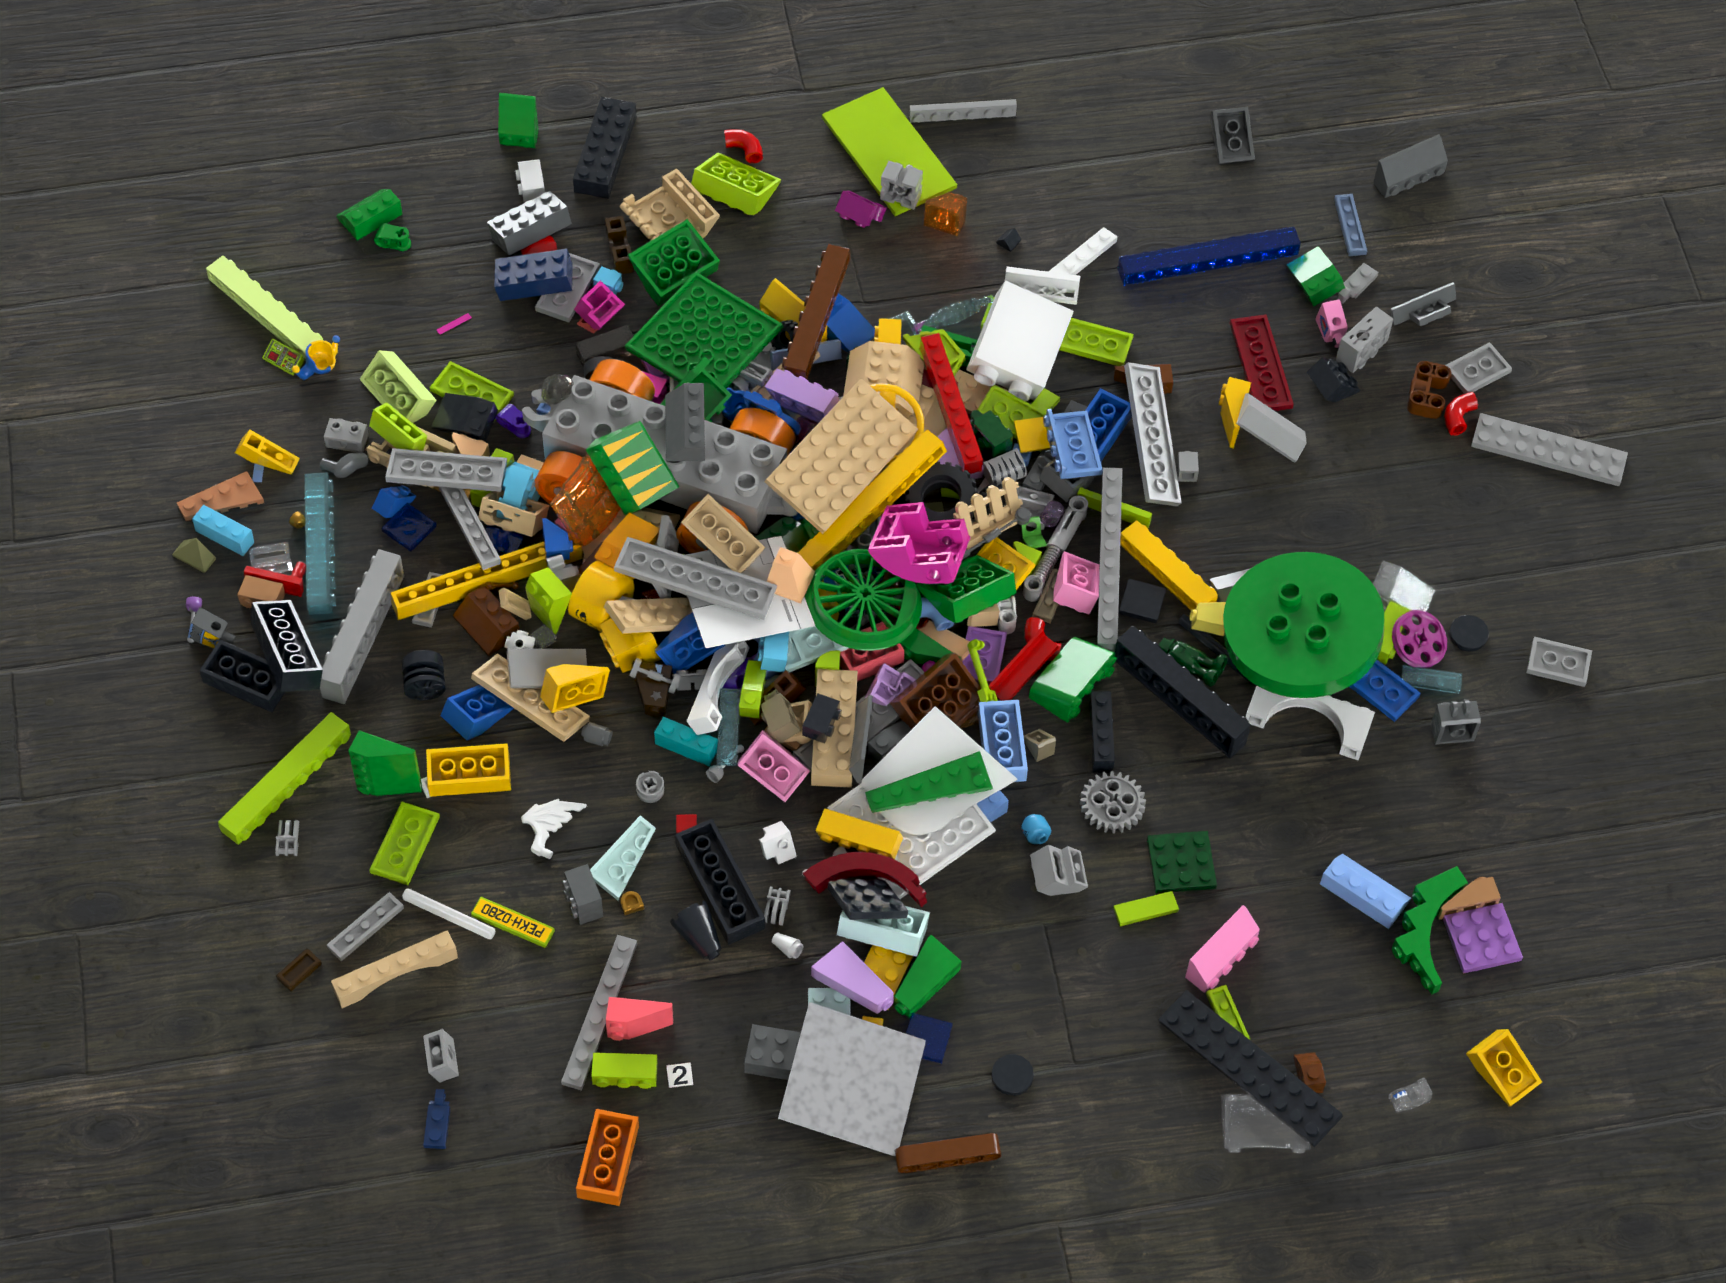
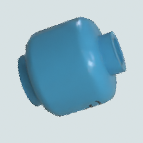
(1036, 829)

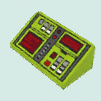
(282, 356)

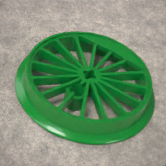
(864, 598)

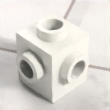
(520, 637)

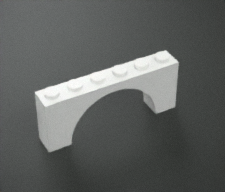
(1350, 720)

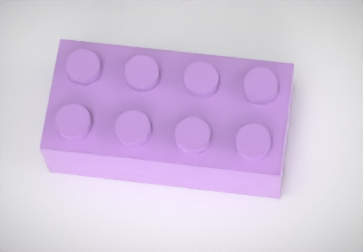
(801, 396)

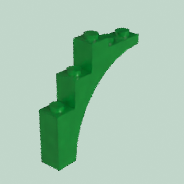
(1415, 944)

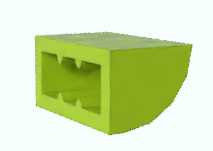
(828, 660)

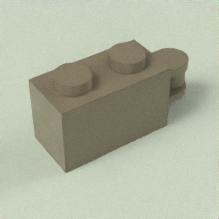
(779, 716)

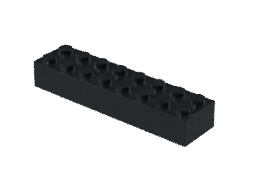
(1182, 691)

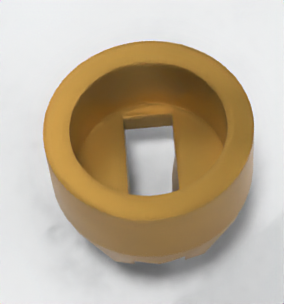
(297, 520)

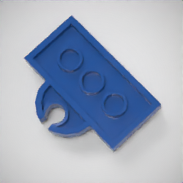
(756, 400)

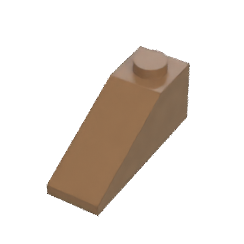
(1477, 894)

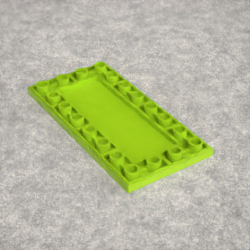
(878, 132)

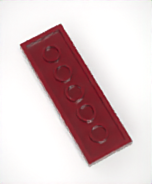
(1261, 361)

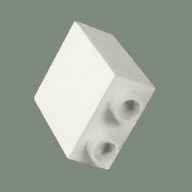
(1019, 341)

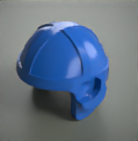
(734, 404)

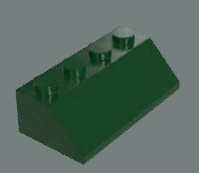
(791, 531)

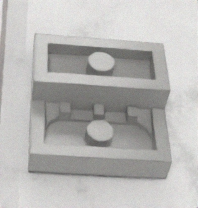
(1034, 501)

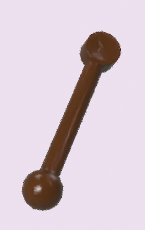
(489, 585)

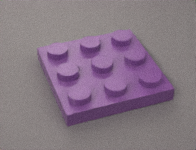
(1482, 938)

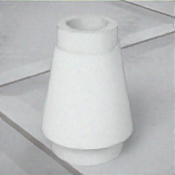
(788, 945)

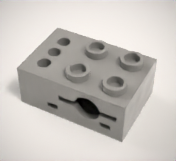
(1356, 351)

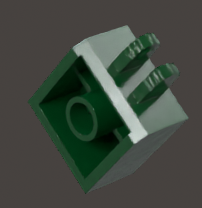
(991, 434)

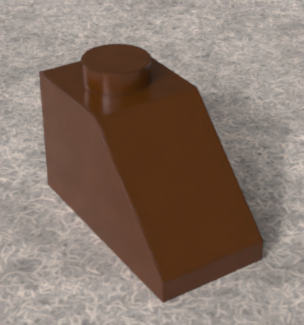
(1310, 1071)

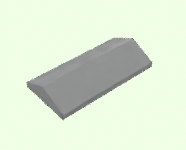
(1271, 428)

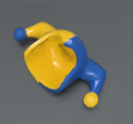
(319, 358)

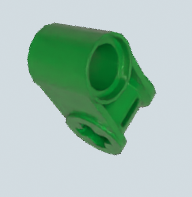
(391, 236)

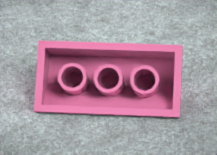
(1223, 950)

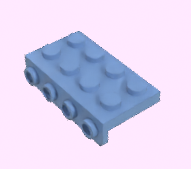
(1072, 444)

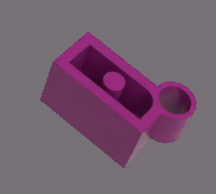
(859, 209)

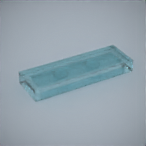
(1432, 679)

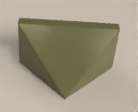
(194, 554)

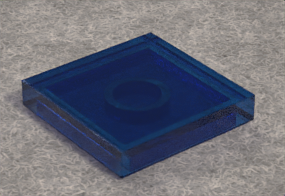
(409, 527)
(934, 1032)

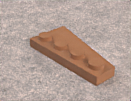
(226, 495)

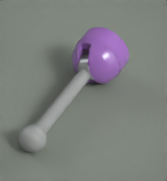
(192, 606)

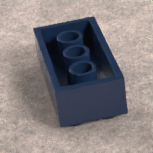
(533, 274)

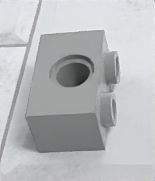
(441, 1055)

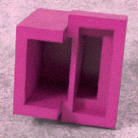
(598, 306)

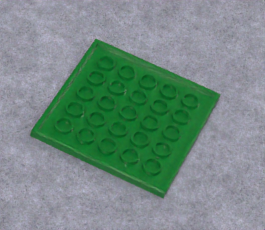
(700, 323)

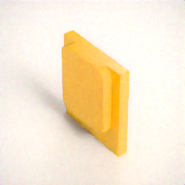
(1031, 435)

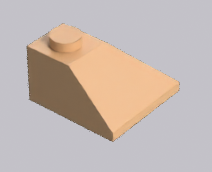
(790, 575)

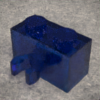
(505, 541)

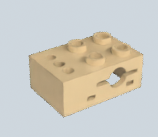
(527, 523)

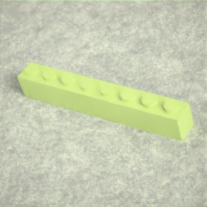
(261, 305)

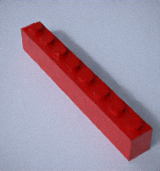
(951, 403)

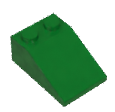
(517, 120)
(1316, 276)

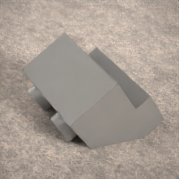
(1058, 870)

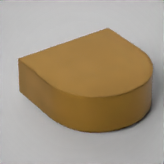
(631, 902)

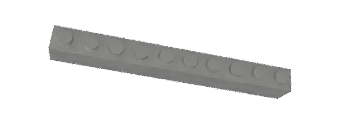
(1109, 558)

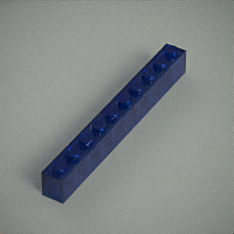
(1208, 255)

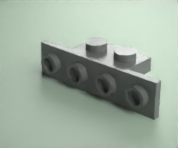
(1425, 307)

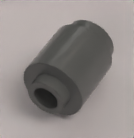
(597, 734)

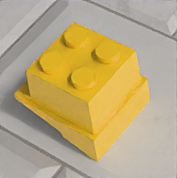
(627, 647)

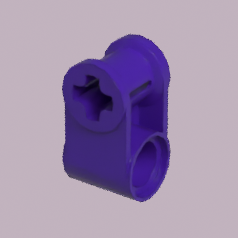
(513, 420)

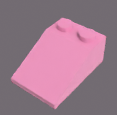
(1077, 583)
(773, 766)

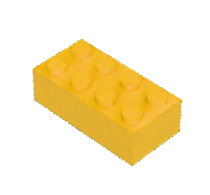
(468, 770)

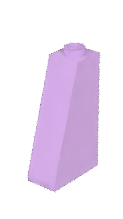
(853, 978)

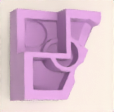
(888, 685)

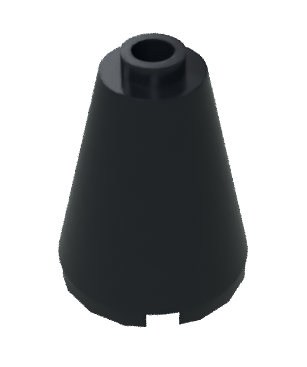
(698, 929)

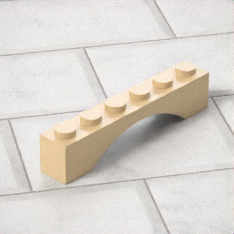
(427, 953)

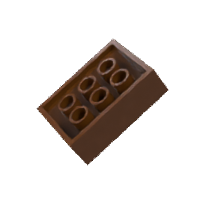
(943, 686)

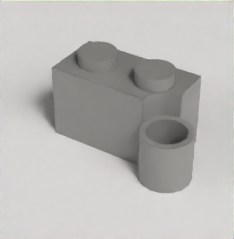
(566, 573)

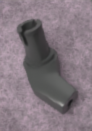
(345, 465)

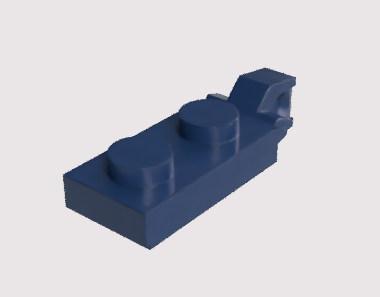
(437, 1122)

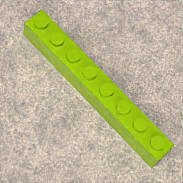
(284, 778)

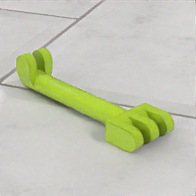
(984, 693)

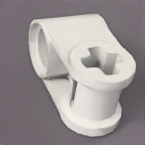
(1007, 613)

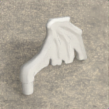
(548, 818)

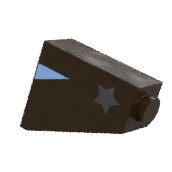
(653, 693)

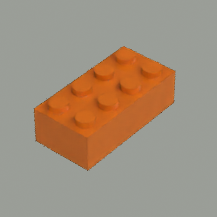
(607, 1157)

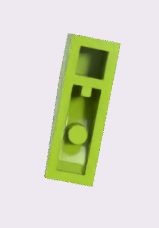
(752, 690)

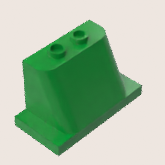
(714, 393)

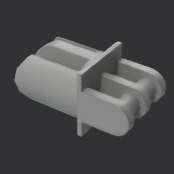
(287, 839)
(776, 903)

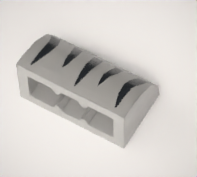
(1006, 465)

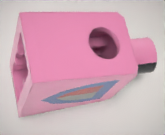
(1332, 322)

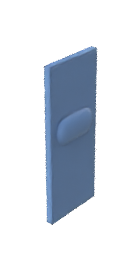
(257, 473)

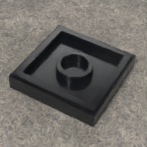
(1142, 601)

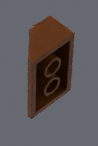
(485, 620)

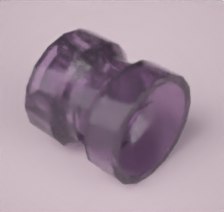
(1051, 514)

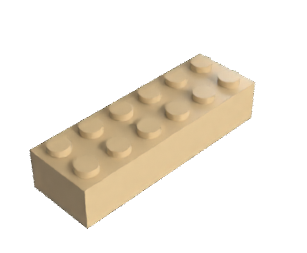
(833, 757)

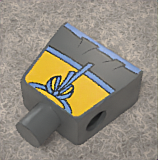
(209, 629)

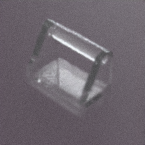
(276, 563)

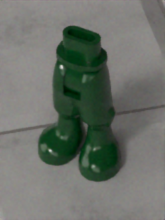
(1192, 659)

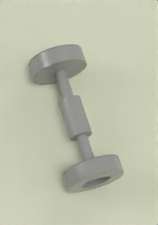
(655, 675)

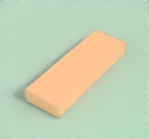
(947, 639)

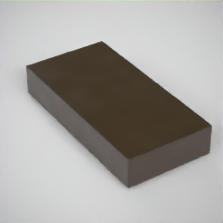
(298, 969)

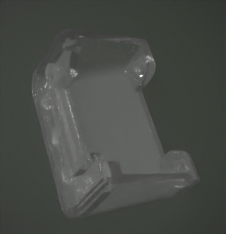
(1252, 1125)

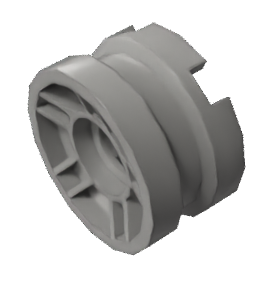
(653, 793)

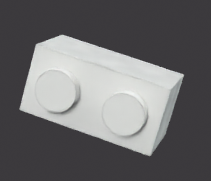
(530, 178)

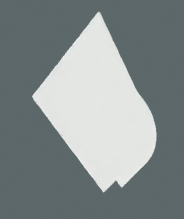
(926, 746)

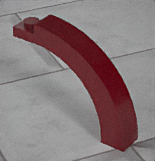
(865, 864)

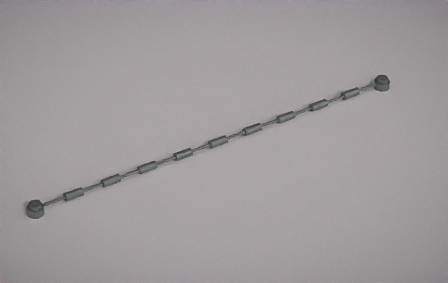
(1022, 517)

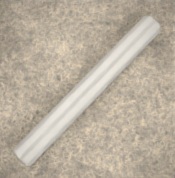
(449, 913)

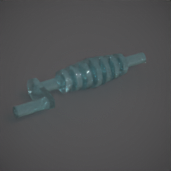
(948, 315)

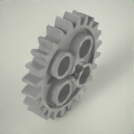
(1112, 802)

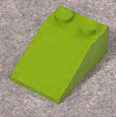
(547, 598)

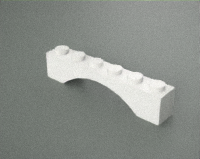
(705, 712)

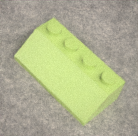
(395, 384)

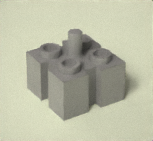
(901, 184)

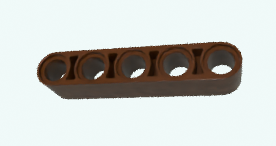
(947, 1153)

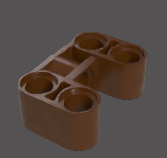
(1420, 400)

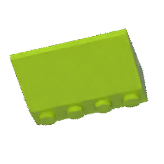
(734, 183)

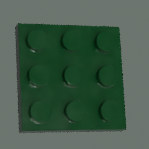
(1181, 862)

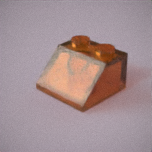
(946, 213)

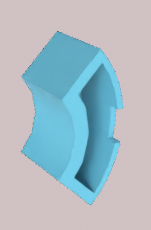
(518, 485)

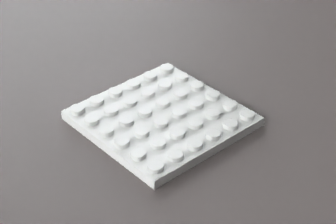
(926, 852)

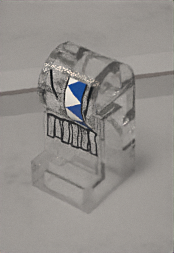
(1411, 1096)

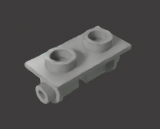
(686, 679)

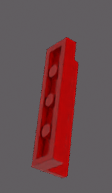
(1023, 666)

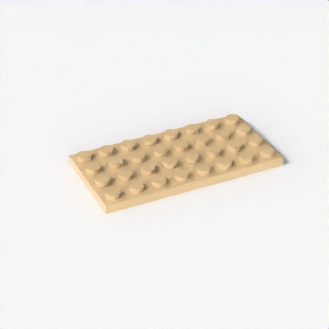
(841, 455)

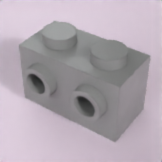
(346, 435)

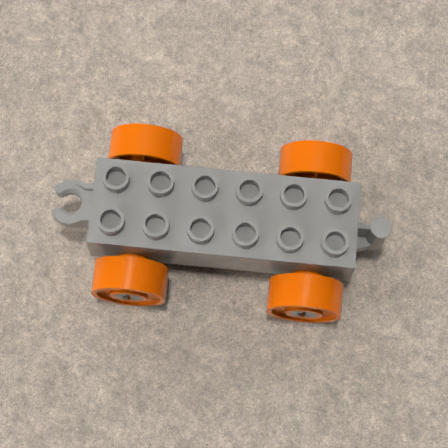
(620, 395)

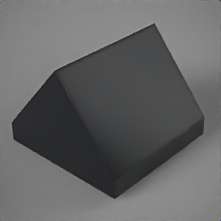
(1009, 239)

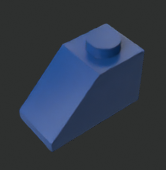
(556, 540)

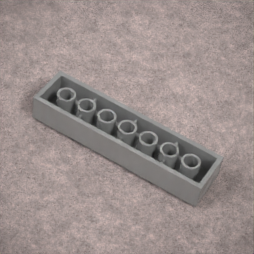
(360, 626)

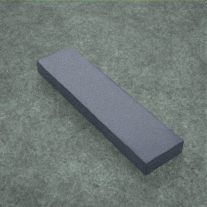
(1350, 225)
(828, 351)

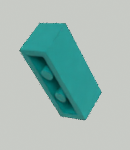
(685, 742)

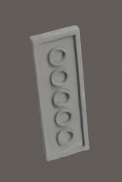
(446, 470)

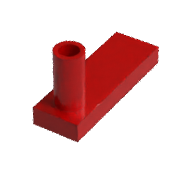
(292, 584)

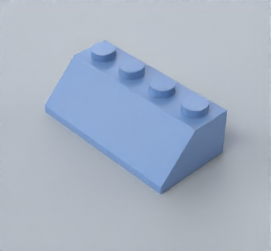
(1364, 890)

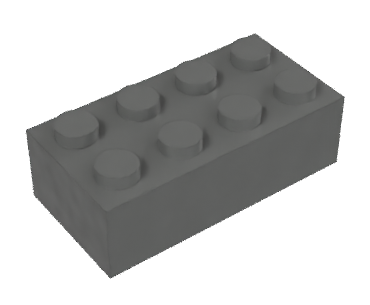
(529, 222)
(771, 1051)

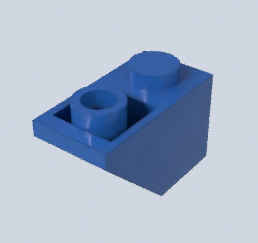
(392, 500)

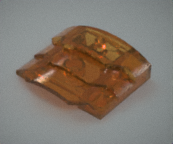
(585, 503)

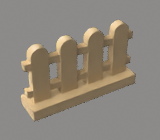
(999, 515)

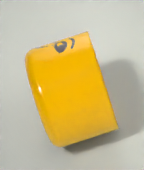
(593, 589)

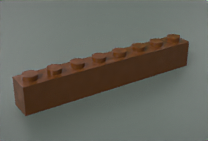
(817, 311)

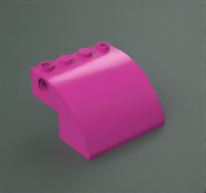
(918, 547)

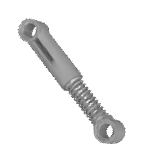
(1055, 547)

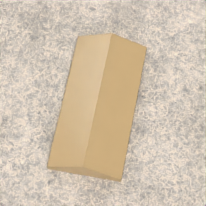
(723, 535)

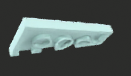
(620, 861)

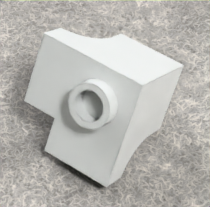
(777, 843)

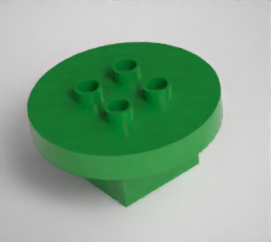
(1303, 625)

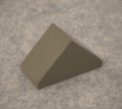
(1040, 744)

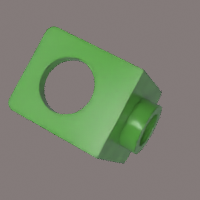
(1033, 538)

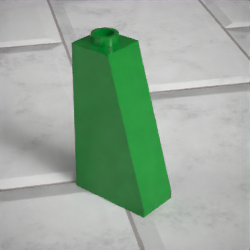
(926, 977)

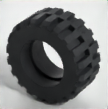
(943, 477)

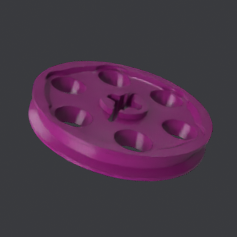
(1426, 637)

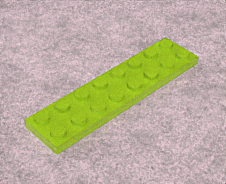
(1093, 341)

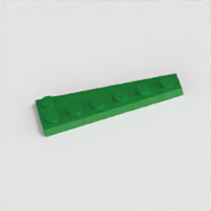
(946, 780)

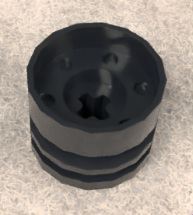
(423, 675)

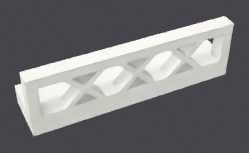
(1045, 281)

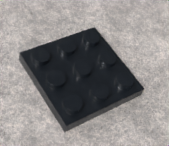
(867, 899)

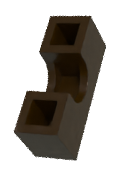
(618, 244)

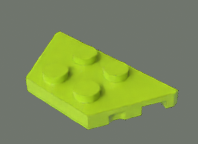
(954, 353)

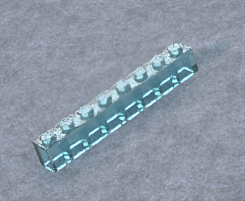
(318, 543)

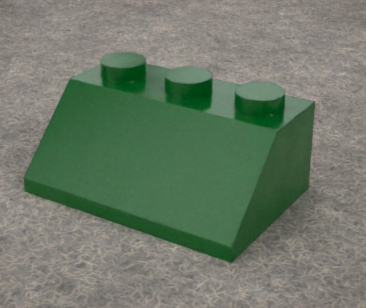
(371, 213)

